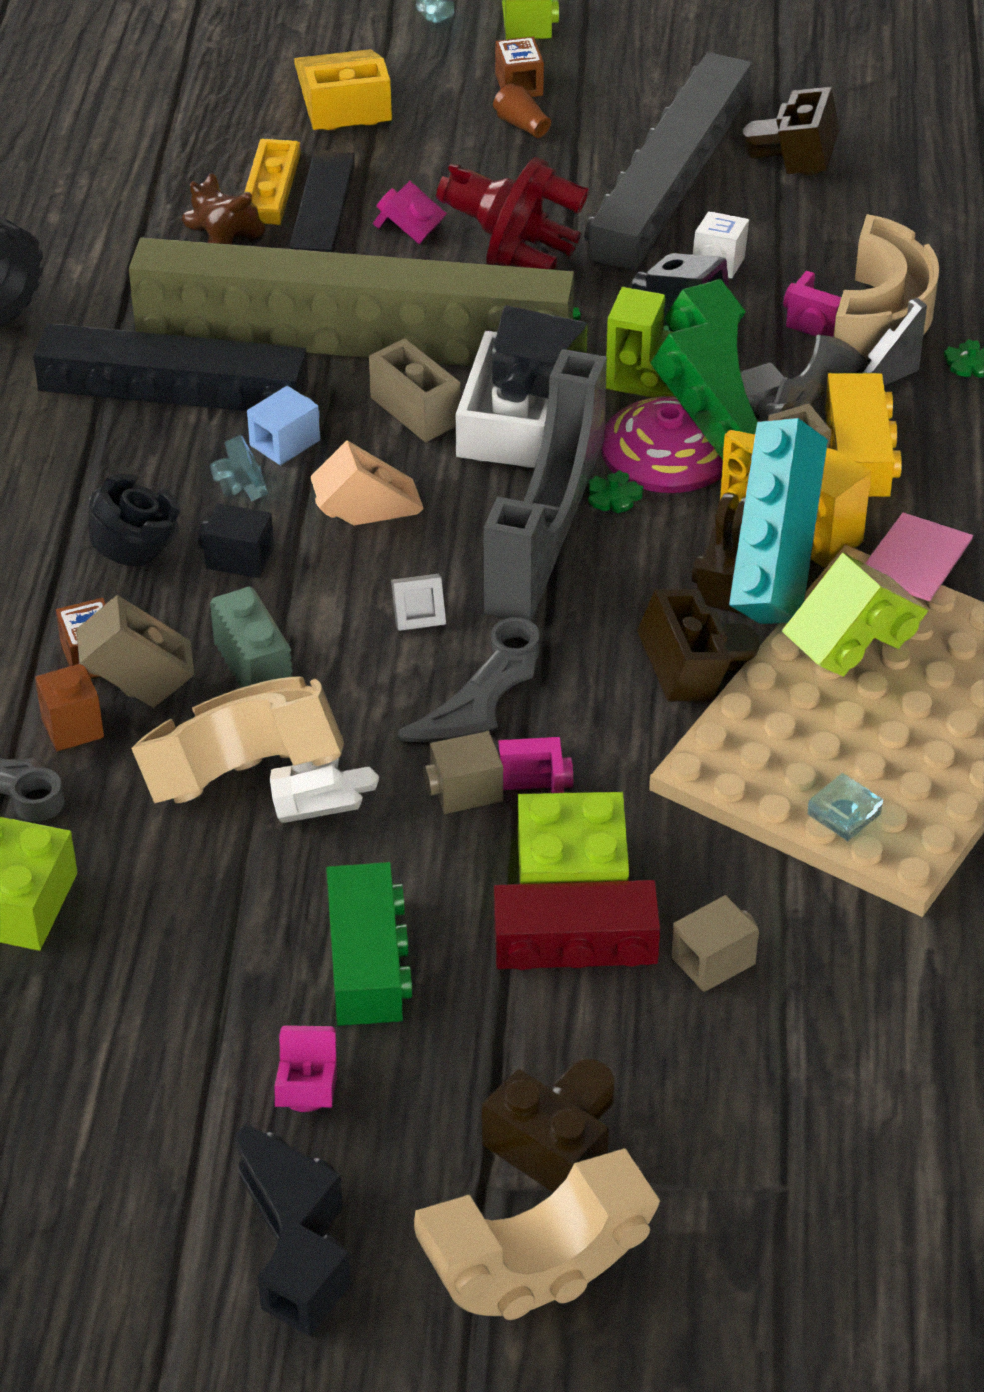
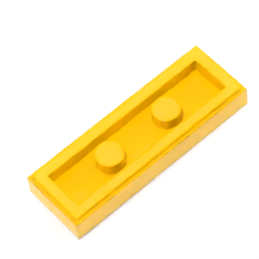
(273, 177)

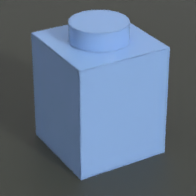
(283, 425)

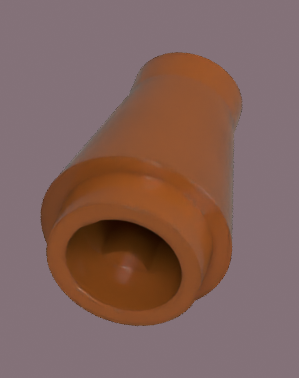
(519, 109)

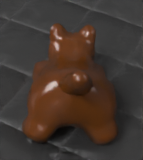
(222, 214)

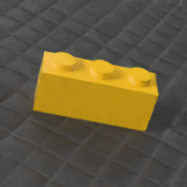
(860, 426)

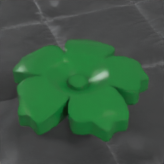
(966, 359)
(614, 492)

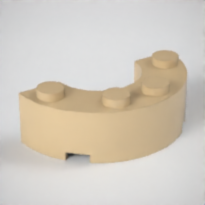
(898, 272)
(237, 734)
(542, 1252)

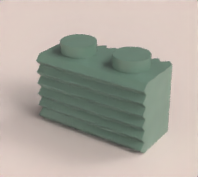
(249, 638)

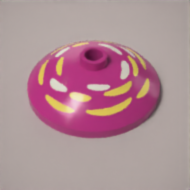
(660, 447)

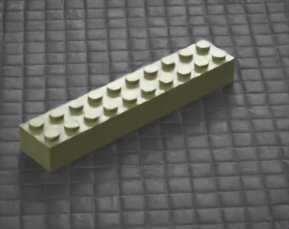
(333, 299)

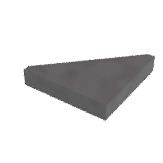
(900, 350)

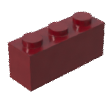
(576, 924)

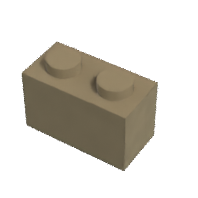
(414, 389)
(134, 652)

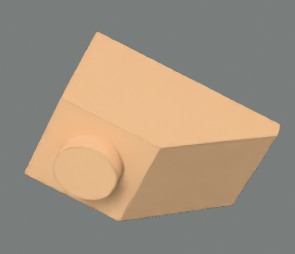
(363, 488)

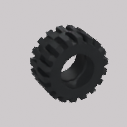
(18, 269)

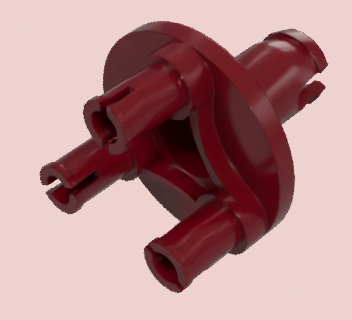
(515, 211)

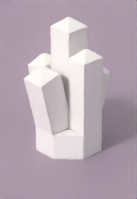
(318, 790)

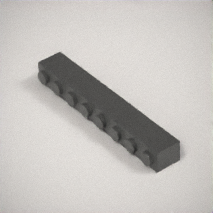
(668, 162)

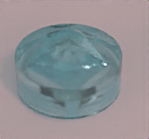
(435, 9)

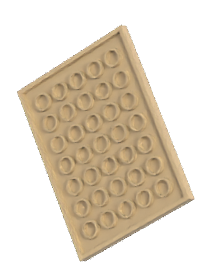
(894, 723)

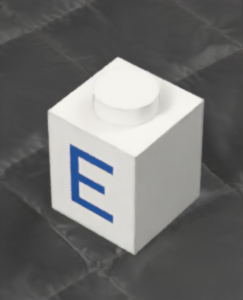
(722, 237)

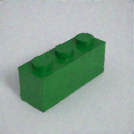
(367, 944)

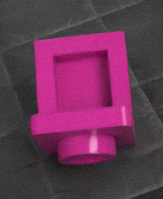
(410, 211)
(809, 308)
(535, 764)
(306, 1068)

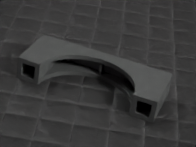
(528, 534)

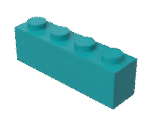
(778, 521)

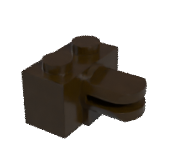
(801, 132)
(716, 568)
(692, 645)
(551, 1127)

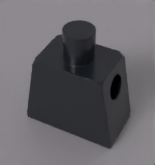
(678, 273)
(529, 348)

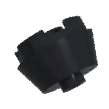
(131, 520)

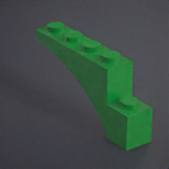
(703, 363)

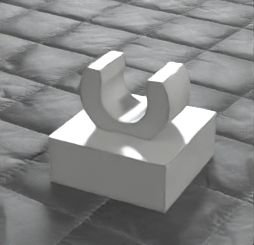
(418, 602)

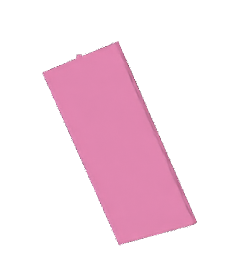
(919, 554)

